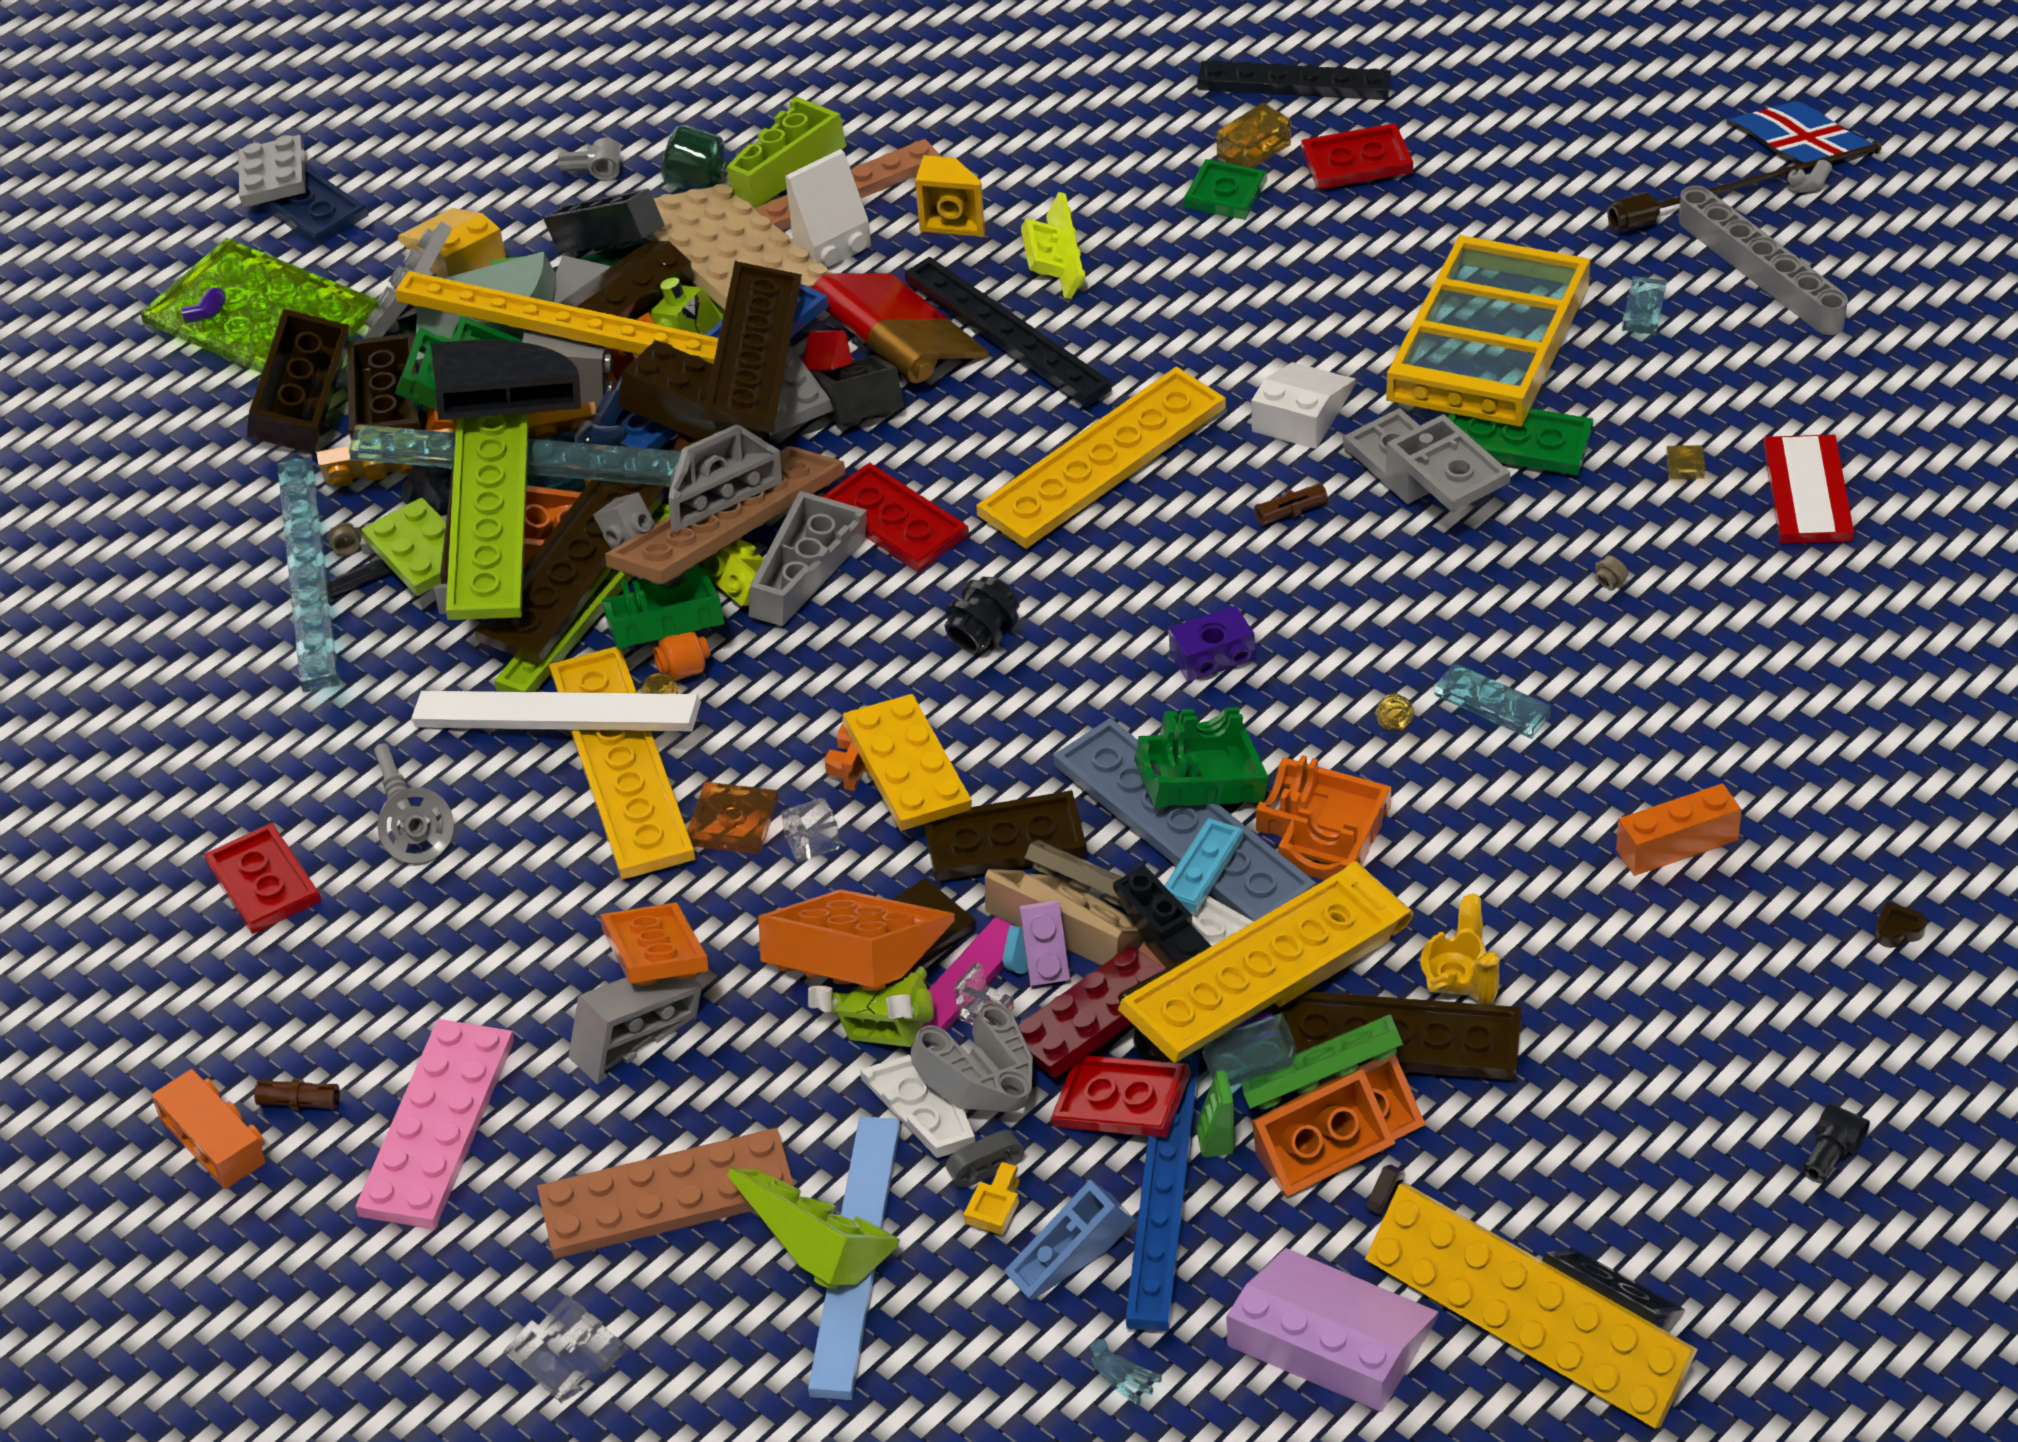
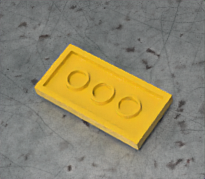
(906, 762)

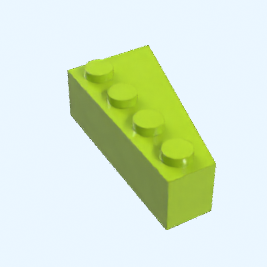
(794, 141)

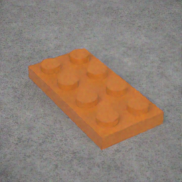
(654, 944)

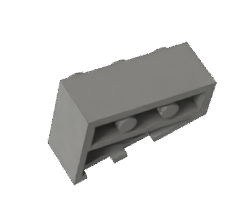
(624, 1017)

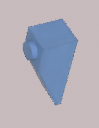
(1070, 1240)

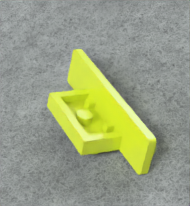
(1053, 247)
(734, 569)

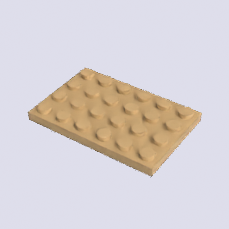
(721, 228)

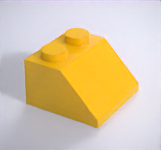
(949, 198)

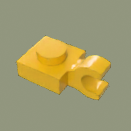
(994, 1203)

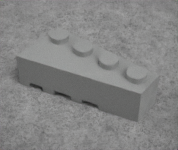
(804, 555)

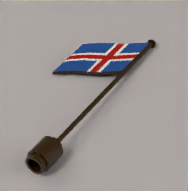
(1786, 129)

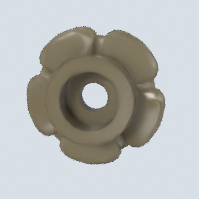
(347, 545)
(1611, 572)

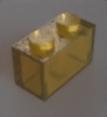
(1254, 137)

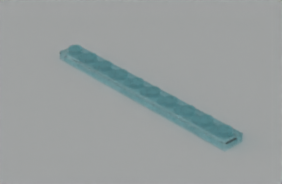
(544, 456)
(307, 575)

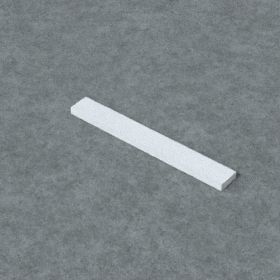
(556, 710)

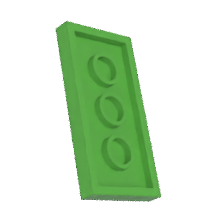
(1333, 1056)

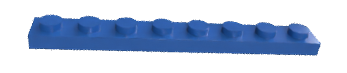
(1161, 1216)

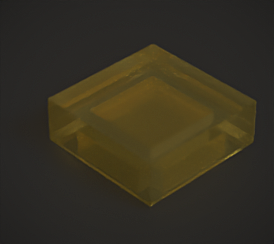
(1685, 462)

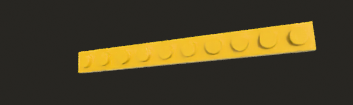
(547, 316)

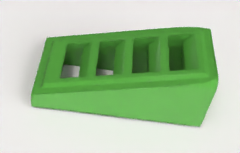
(1216, 1119)

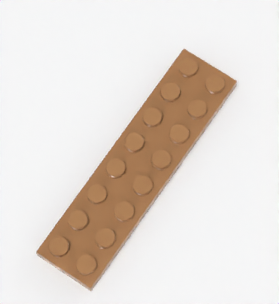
(666, 553)

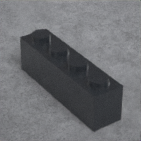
(604, 222)

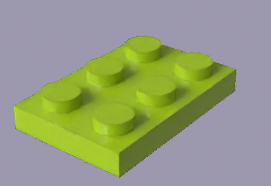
(410, 544)

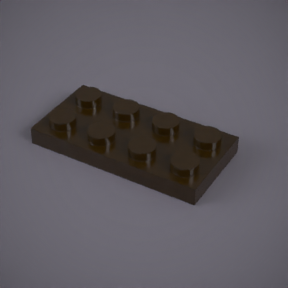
(1001, 833)

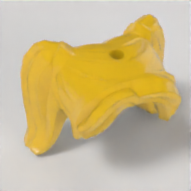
(1461, 962)

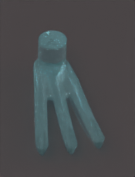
(1118, 1369)

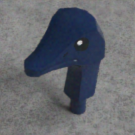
(601, 426)

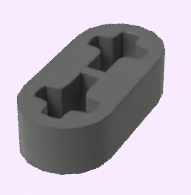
(983, 1158)

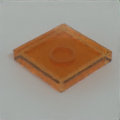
(732, 817)

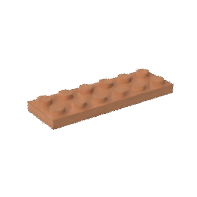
(656, 1193)

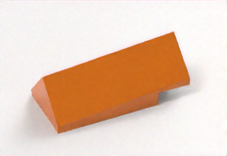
(1336, 1125)

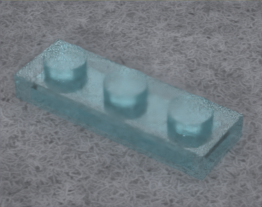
(1492, 700)

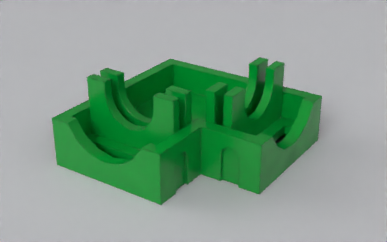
(421, 386)
(663, 609)
(1201, 761)

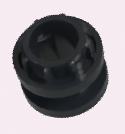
(982, 613)

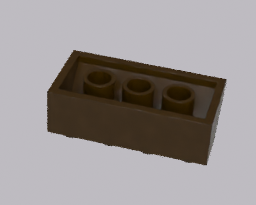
(634, 282)

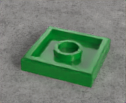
(1225, 189)

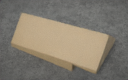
(1088, 923)

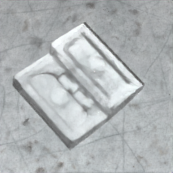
(565, 1350)

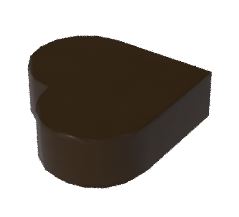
(1899, 925)
(1385, 1189)

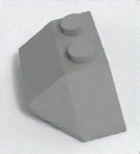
(720, 474)

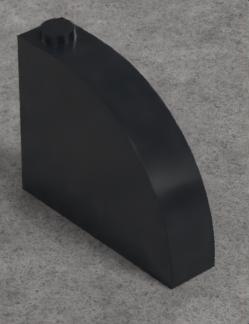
(501, 379)

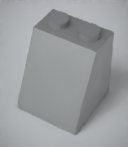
(590, 359)

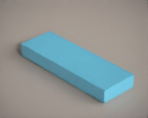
(1204, 863)

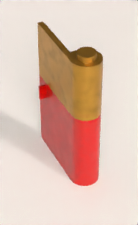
(896, 322)

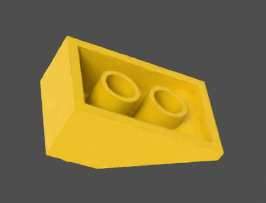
(469, 245)

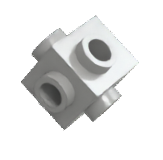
(623, 519)

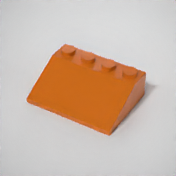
(850, 937)

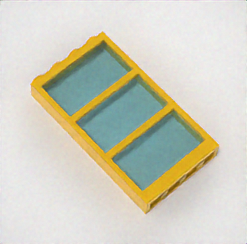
(1488, 330)

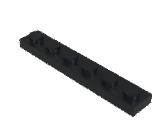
(1294, 80)

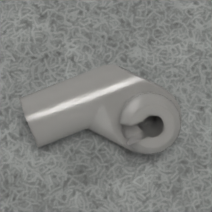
(1814, 181)

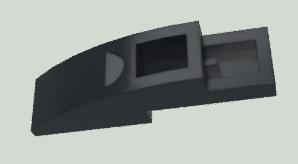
(1159, 917)

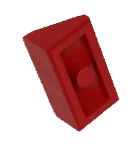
(827, 350)

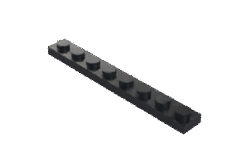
(1008, 331)

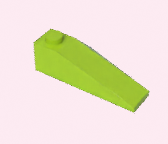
(818, 1240)

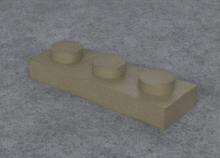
(1080, 872)

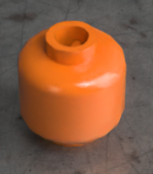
(681, 655)

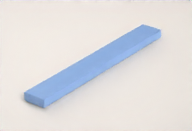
(847, 1306)

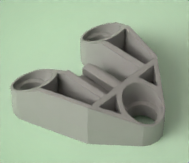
(989, 1077)

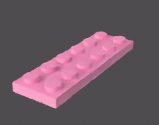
(435, 1124)

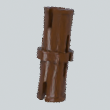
(1291, 504)
(297, 1094)

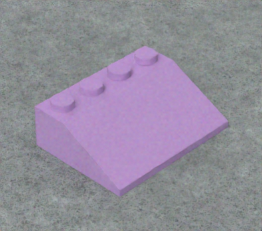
(1329, 1328)

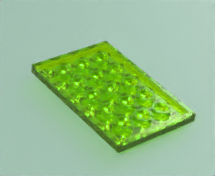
(255, 294)

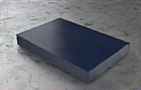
(318, 212)

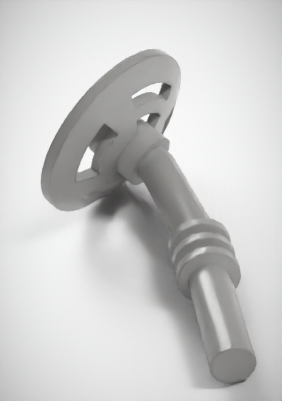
(411, 817)

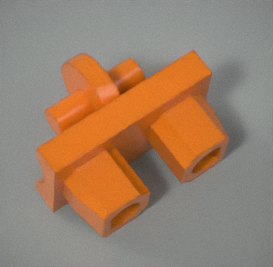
(845, 764)

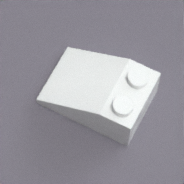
(827, 210)
(1299, 403)

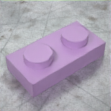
(1044, 942)

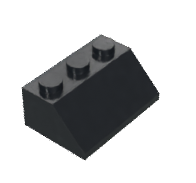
(1616, 1287)

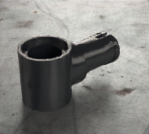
(1836, 1134)

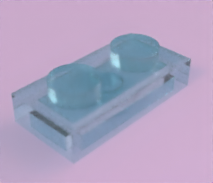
(1644, 305)

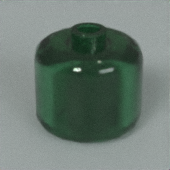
(693, 159)

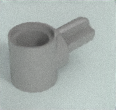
(600, 159)

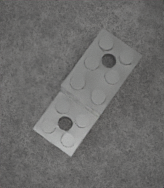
(1426, 459)

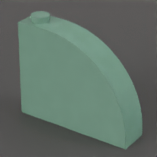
(523, 276)

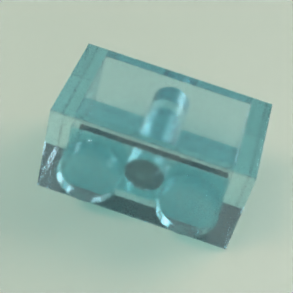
(1251, 1050)

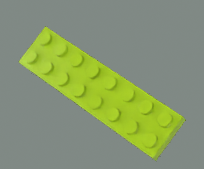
(488, 517)

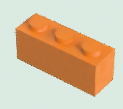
(1678, 829)
(209, 1128)

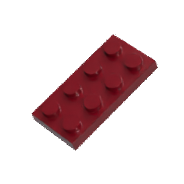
(1085, 1013)

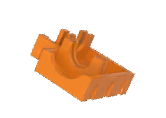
(1322, 816)

